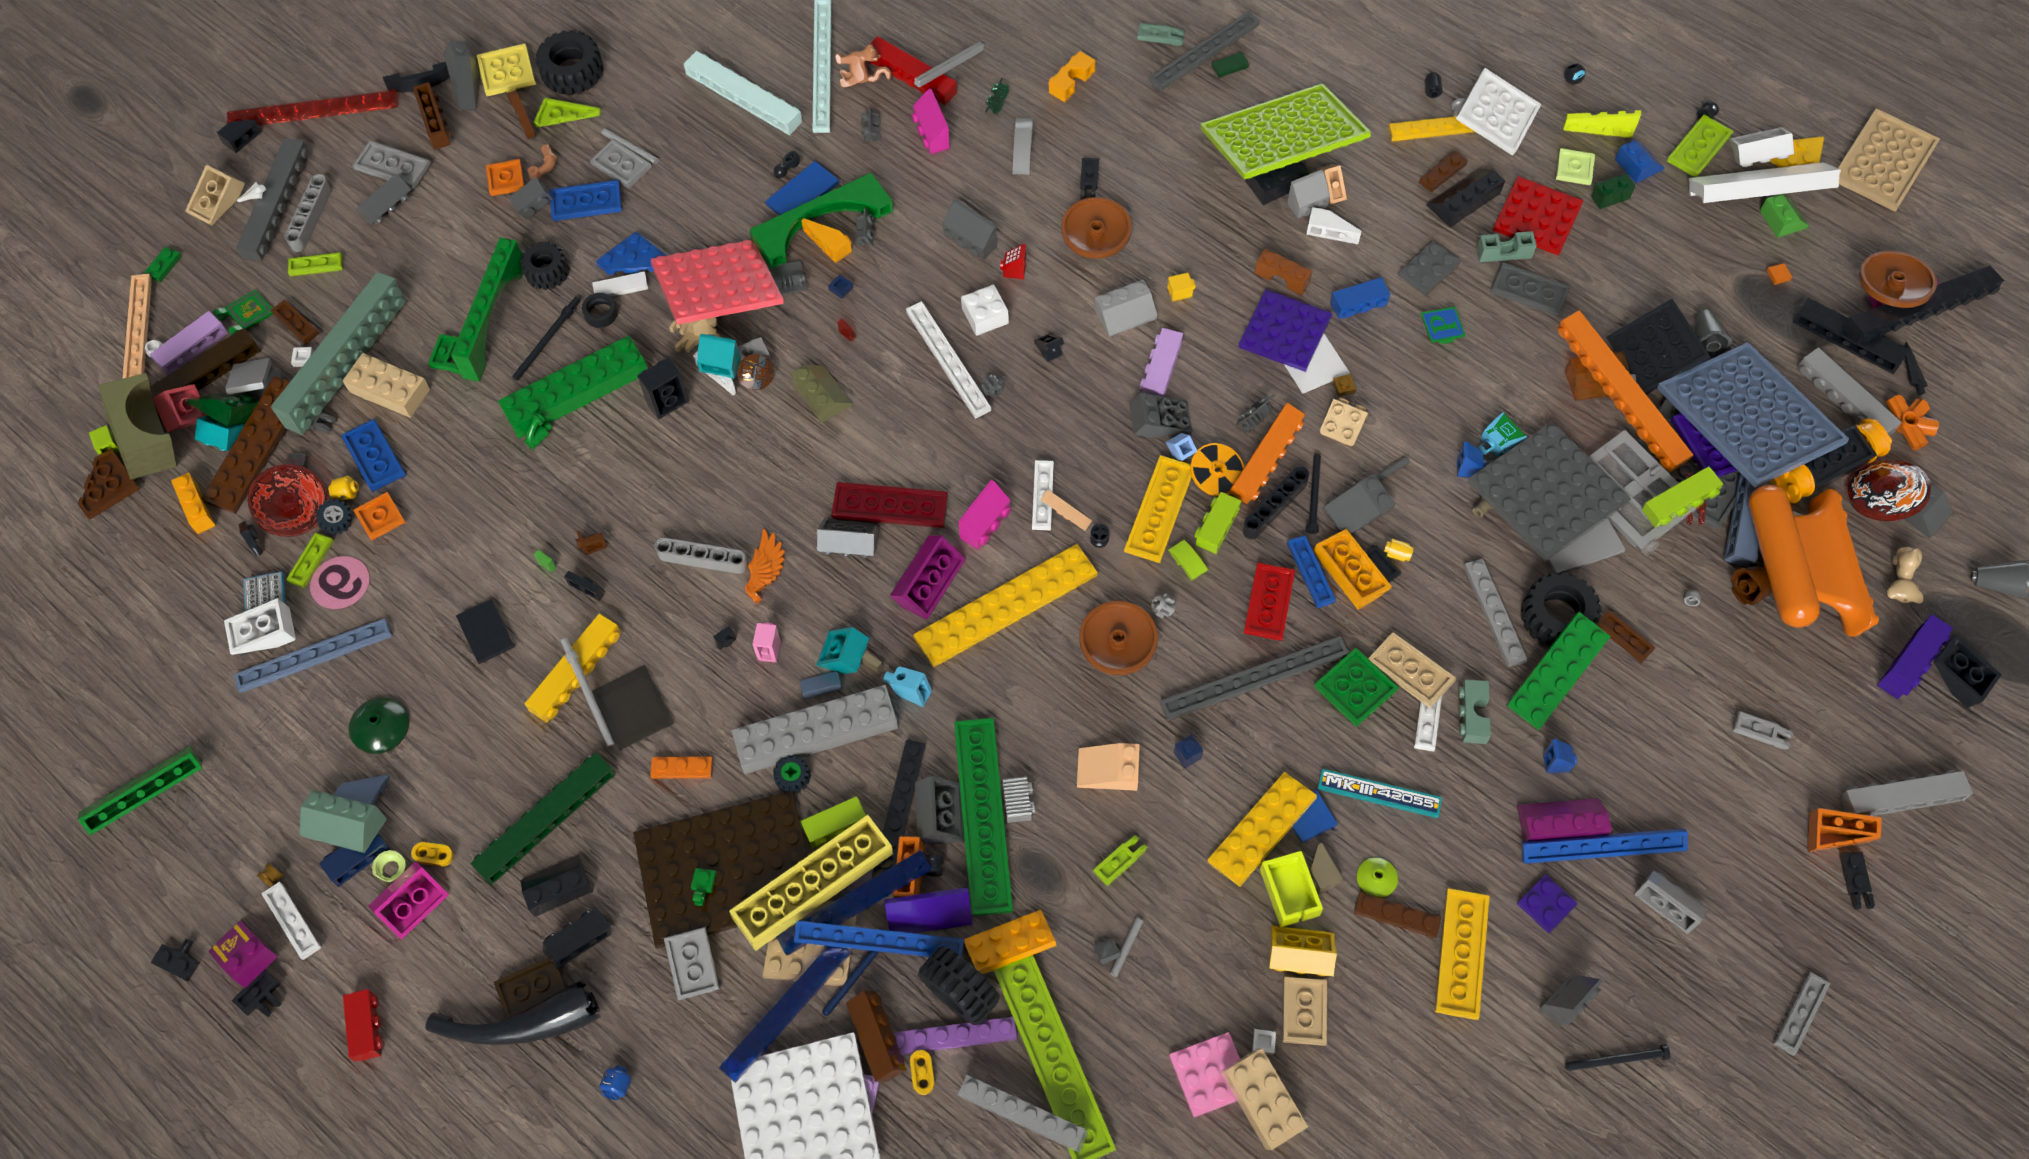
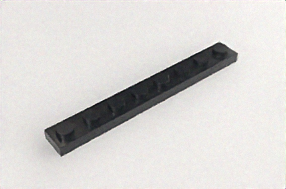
(901, 801)

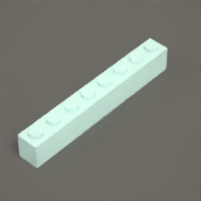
(743, 92)

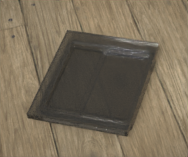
(632, 707)

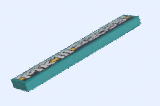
(1380, 793)

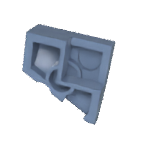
(363, 790)

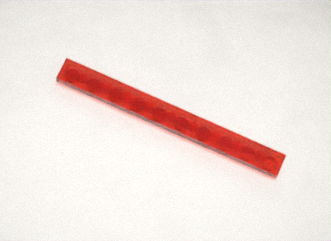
(317, 108)

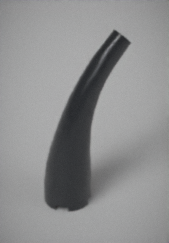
(552, 1017)

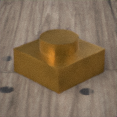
(1344, 385)

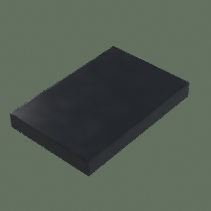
(485, 631)

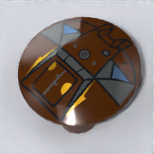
(755, 372)

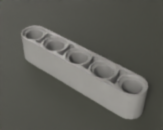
(308, 213)
(692, 552)

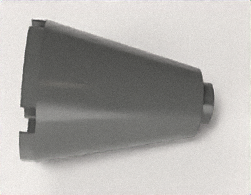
(1712, 333)
(2005, 578)

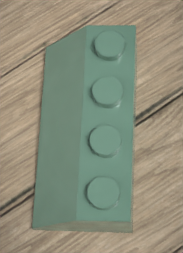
(340, 821)

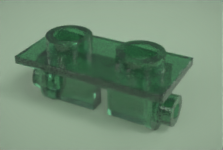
(999, 91)

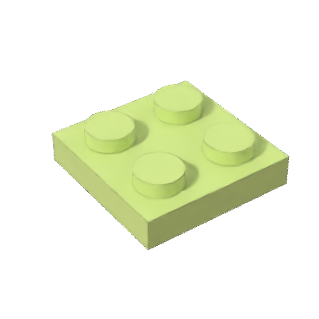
(1575, 166)

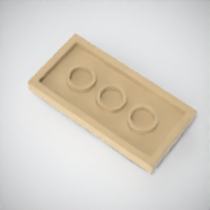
(1412, 670)

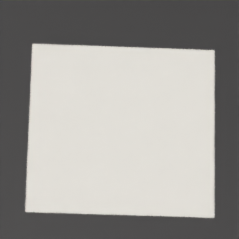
(1322, 368)

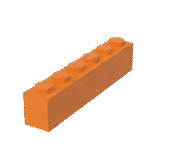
(1266, 454)

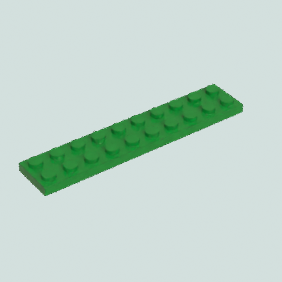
(983, 817)

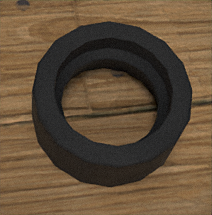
(599, 321)

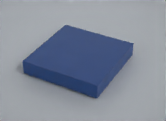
(1314, 821)

